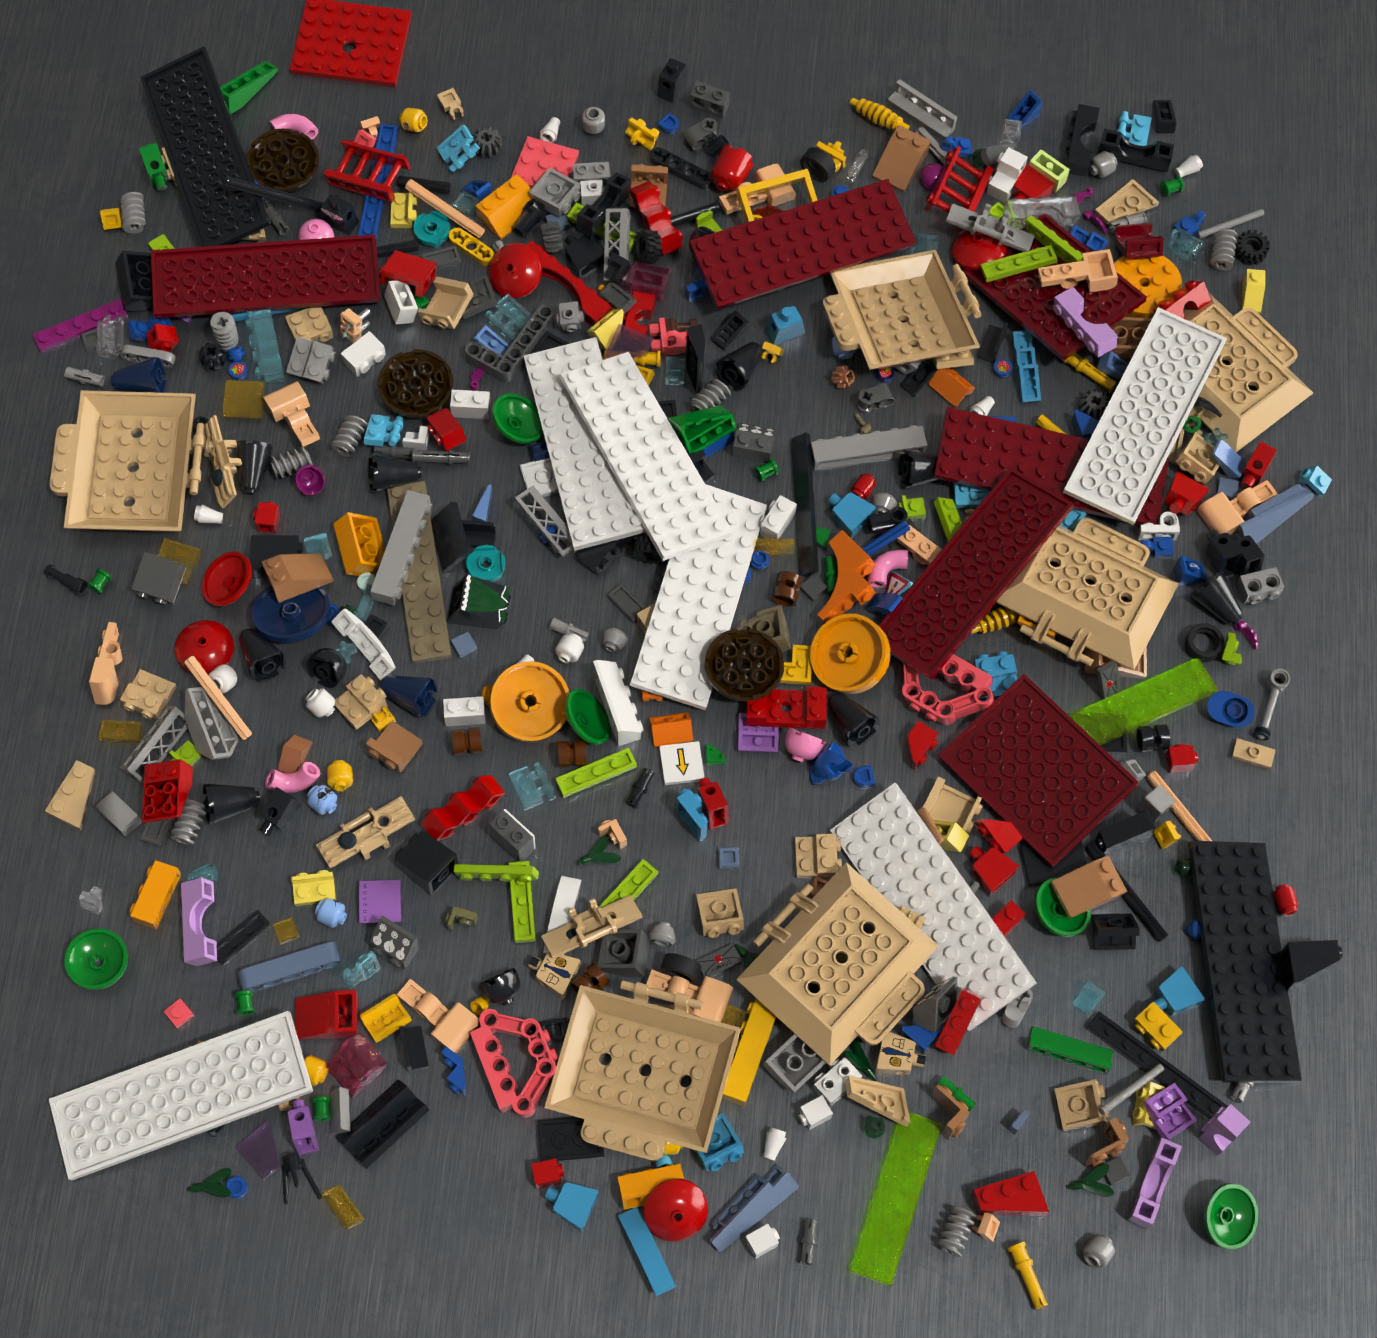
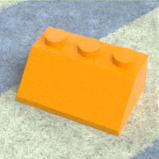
(504, 206)
(359, 543)

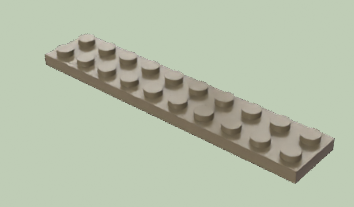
(422, 590)

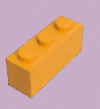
(155, 894)
(636, 1186)

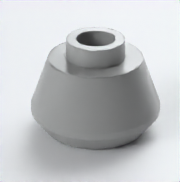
(883, 502)
(614, 639)
(662, 935)

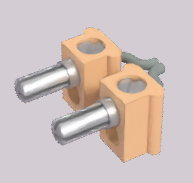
(352, 324)

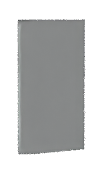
(339, 1111)

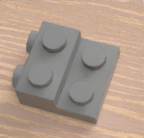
(556, 192)
(310, 360)

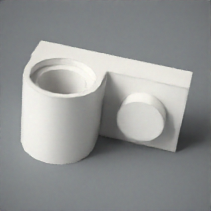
(1149, 530)

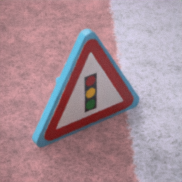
(897, 584)

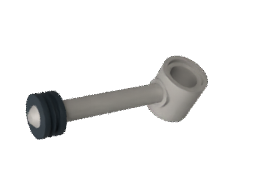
(1262, 732)

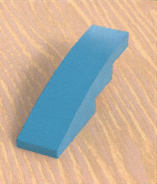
(1026, 366)
(646, 1251)

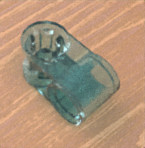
(1185, 245)

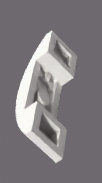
(366, 641)
(565, 899)

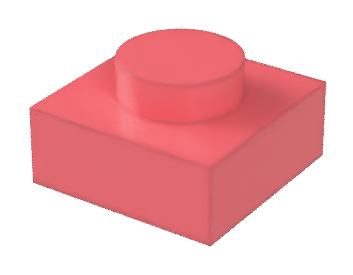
(365, 138)
(178, 1013)

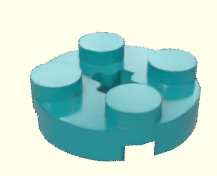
(431, 238)
(490, 554)

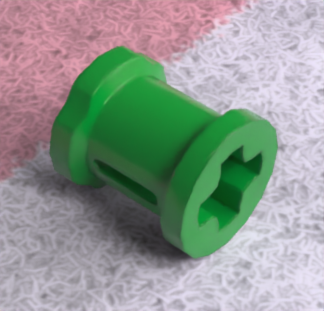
(1172, 186)
(766, 470)
(99, 581)
(244, 1003)
(321, 1109)

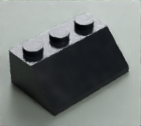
(135, 280)

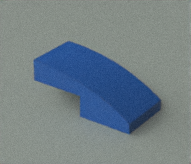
(1092, 241)
(884, 603)

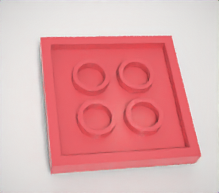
(541, 155)

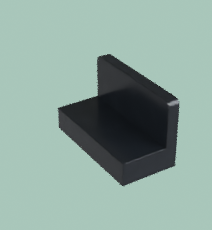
(992, 343)
(479, 533)
(414, 1048)

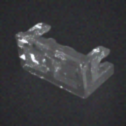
(1010, 134)
(110, 337)

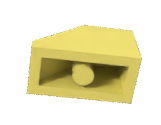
(1253, 289)
(606, 327)
(953, 835)

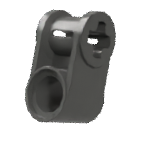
(698, 135)
(875, 398)

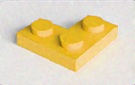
(800, 669)

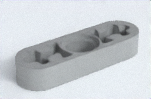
(138, 354)

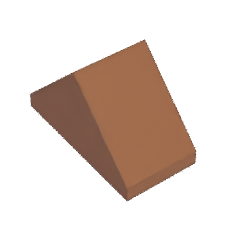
(294, 754)

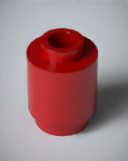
(863, 486)
(1286, 899)

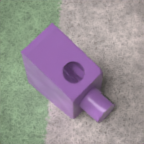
(302, 1128)

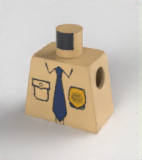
(555, 973)
(898, 1056)

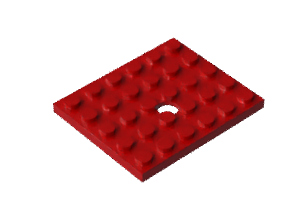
(374, 30)

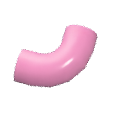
(296, 123)
(884, 564)
(293, 781)

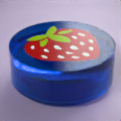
(884, 375)

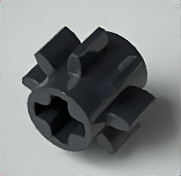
(716, 144)

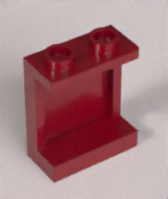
(1138, 241)

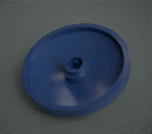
(290, 619)

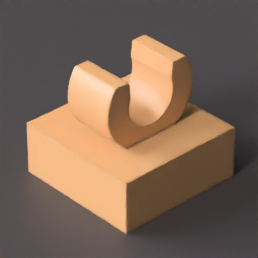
(371, 126)
(988, 1226)

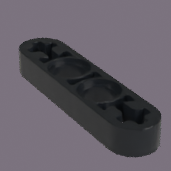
(682, 166)

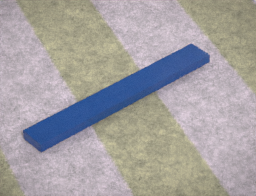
(372, 206)

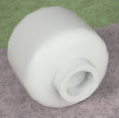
(569, 648)
(223, 677)
(320, 702)

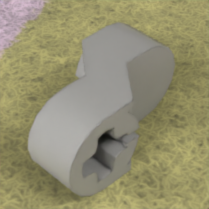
(1012, 1015)

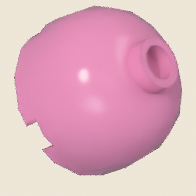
(315, 229)
(803, 745)

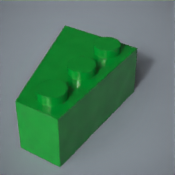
(702, 427)

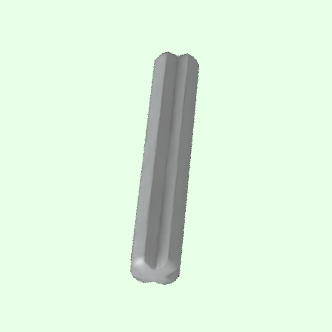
(934, 147)

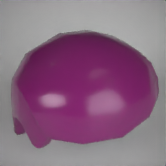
(930, 175)
(309, 479)

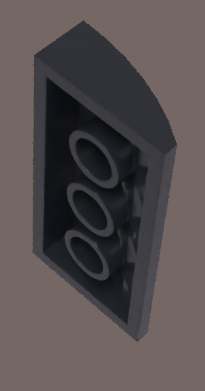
(695, 356)

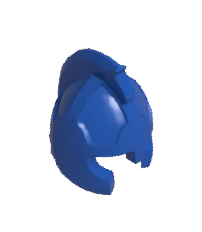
(829, 764)

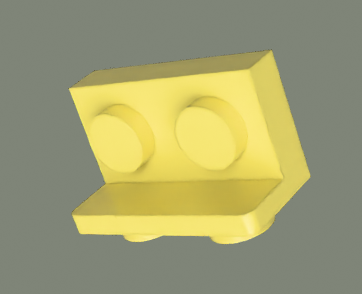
(403, 210)
(313, 887)
(1140, 1114)

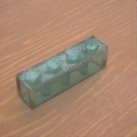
(266, 346)

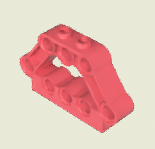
(959, 706)
(538, 1081)

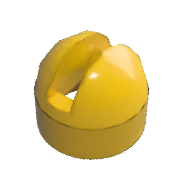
(479, 1005)

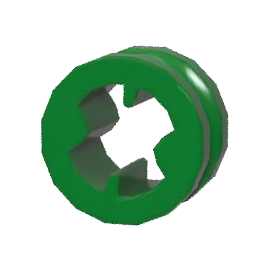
(1188, 428)

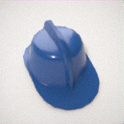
(1231, 709)

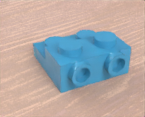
(1001, 668)
(689, 809)
(722, 1146)

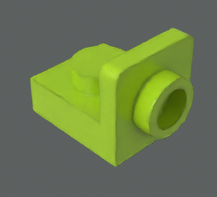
(706, 220)
(914, 507)
(1230, 646)
(187, 753)

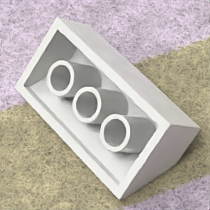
(616, 702)

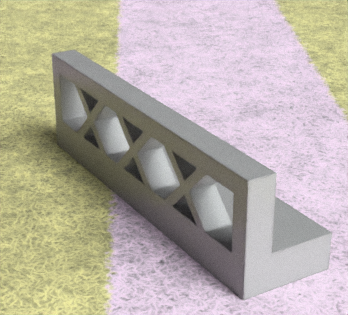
(921, 111)
(623, 241)
(550, 518)
(151, 738)

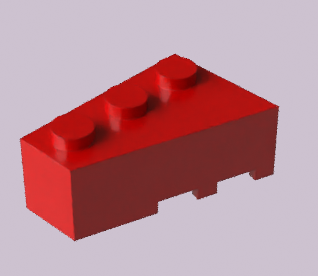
(1011, 1196)

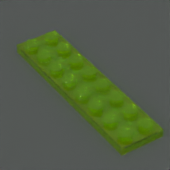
(1146, 702)
(896, 1200)

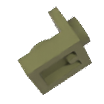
(464, 917)

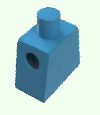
(784, 325)
(850, 512)
(1178, 993)
(573, 1203)

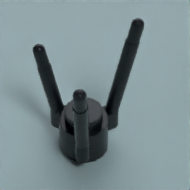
(292, 1166)

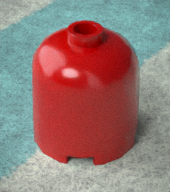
(731, 168)

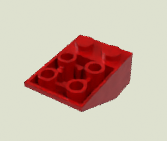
(165, 790)
(327, 1015)

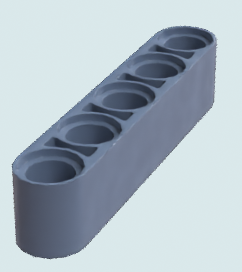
(289, 967)

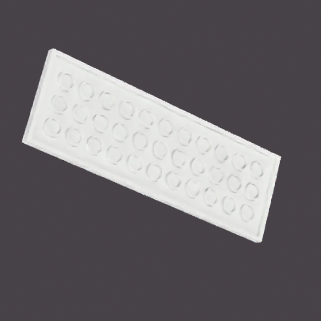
(1145, 416)
(646, 456)
(587, 486)
(697, 606)
(912, 870)
(180, 1095)

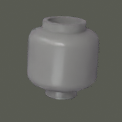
(593, 120)
(1103, 164)
(1098, 1251)

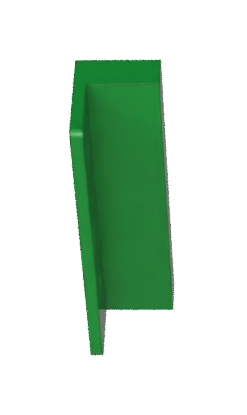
(1070, 1050)

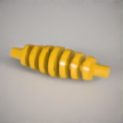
(878, 114)
(1000, 618)

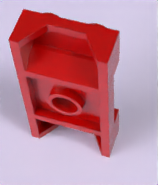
(806, 711)

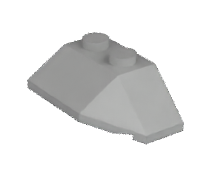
(208, 726)

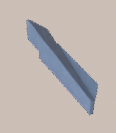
(1274, 512)
(751, 1205)

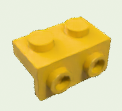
(385, 1018)
(1157, 1027)

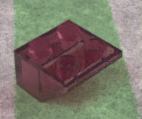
(649, 279)
(356, 1064)

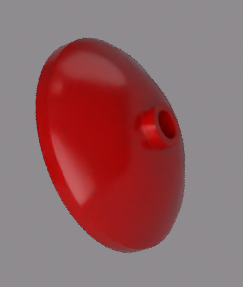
(973, 250)
(525, 272)
(226, 579)
(214, 652)
(672, 1198)

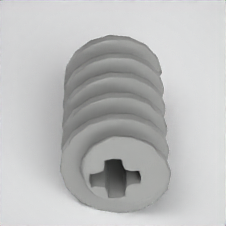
(133, 212)
(1223, 249)
(224, 330)
(709, 395)
(348, 434)
(290, 462)
(187, 822)
(955, 1231)

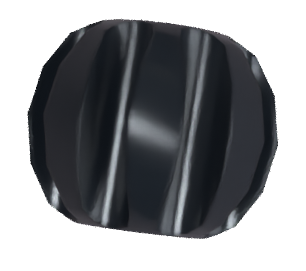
(212, 356)

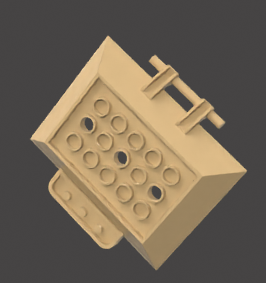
(925, 297)
(1258, 359)
(96, 456)
(1091, 613)
(854, 997)
(615, 1100)

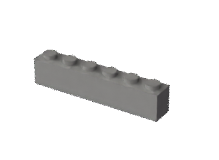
(866, 447)
(401, 547)

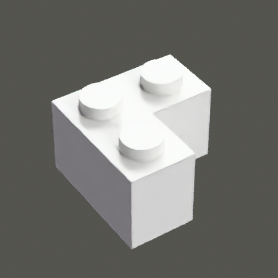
(1006, 173)

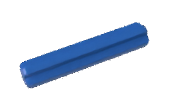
(886, 538)

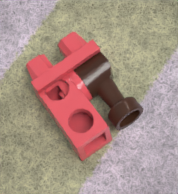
(671, 334)

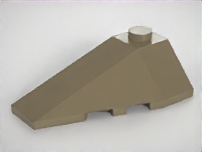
(771, 622)

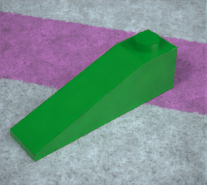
(244, 87)

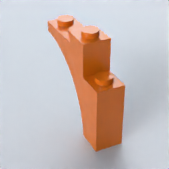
(850, 585)

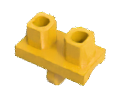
(641, 134)
(835, 153)

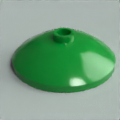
(517, 418)
(587, 717)
(1058, 923)
(92, 947)
(1238, 1219)

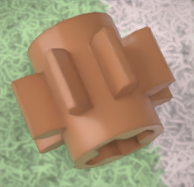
(843, 376)

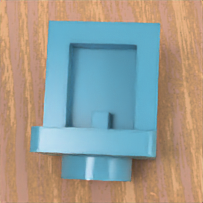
(1315, 479)

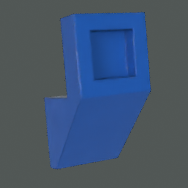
(696, 289)
(139, 329)
(457, 1077)

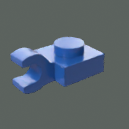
(952, 143)
(1191, 225)
(1160, 546)

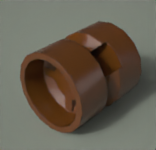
(786, 588)
(466, 741)
(572, 753)
(595, 974)

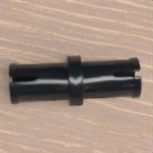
(639, 788)

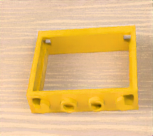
(770, 184)

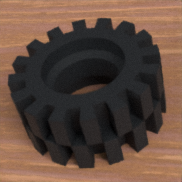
(1255, 239)
(647, 246)
(646, 551)

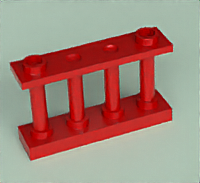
(367, 186)
(975, 189)

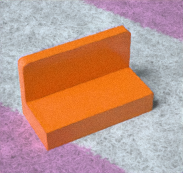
(951, 385)
(671, 729)

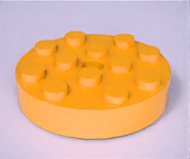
(1153, 277)
(858, 671)
(509, 705)

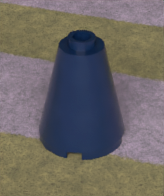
(141, 377)
(411, 692)

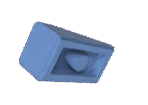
(491, 340)
(1112, 365)
(1229, 460)
(482, 510)

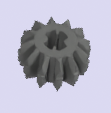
(488, 141)
(551, 237)
(1093, 403)

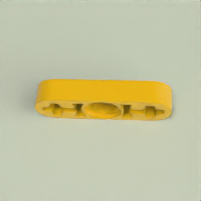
(469, 239)

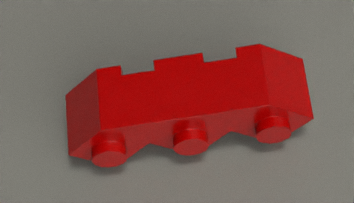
(656, 216)
(463, 807)

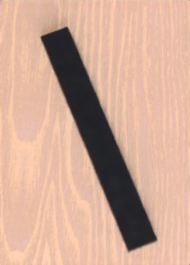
(805, 505)
(1146, 1059)

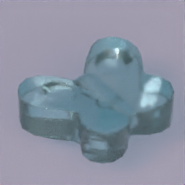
(1215, 436)
(347, 650)

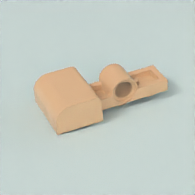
(774, 197)
(1095, 268)
(291, 404)
(1227, 515)
(921, 547)
(103, 676)
(712, 992)
(451, 1026)

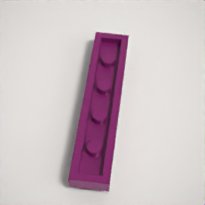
(75, 326)

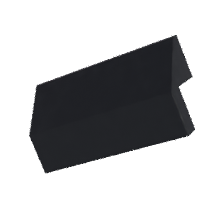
(382, 1123)

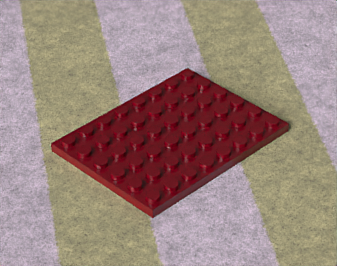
(1033, 305)
(1038, 770)

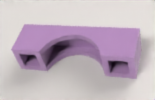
(1097, 337)
(196, 898)
(1223, 1128)
(1154, 1182)

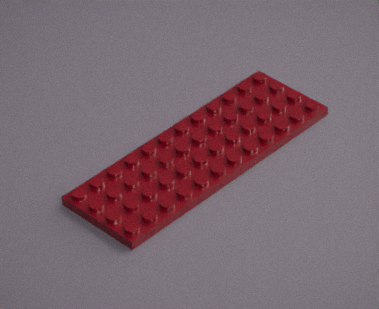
(802, 243)
(265, 276)
(982, 448)
(973, 572)

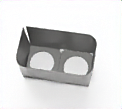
(1157, 803)
(118, 814)

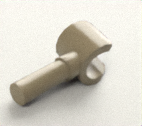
(865, 427)

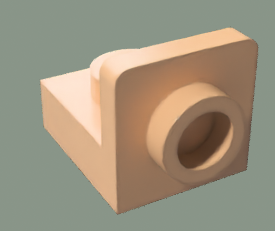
(616, 835)

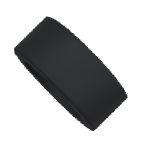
(818, 164)
(1211, 630)
(681, 966)

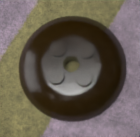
(282, 147)
(412, 369)
(749, 649)

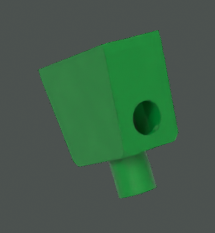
(154, 166)

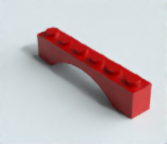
(588, 299)

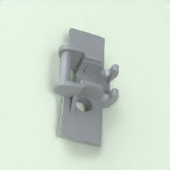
(990, 226)

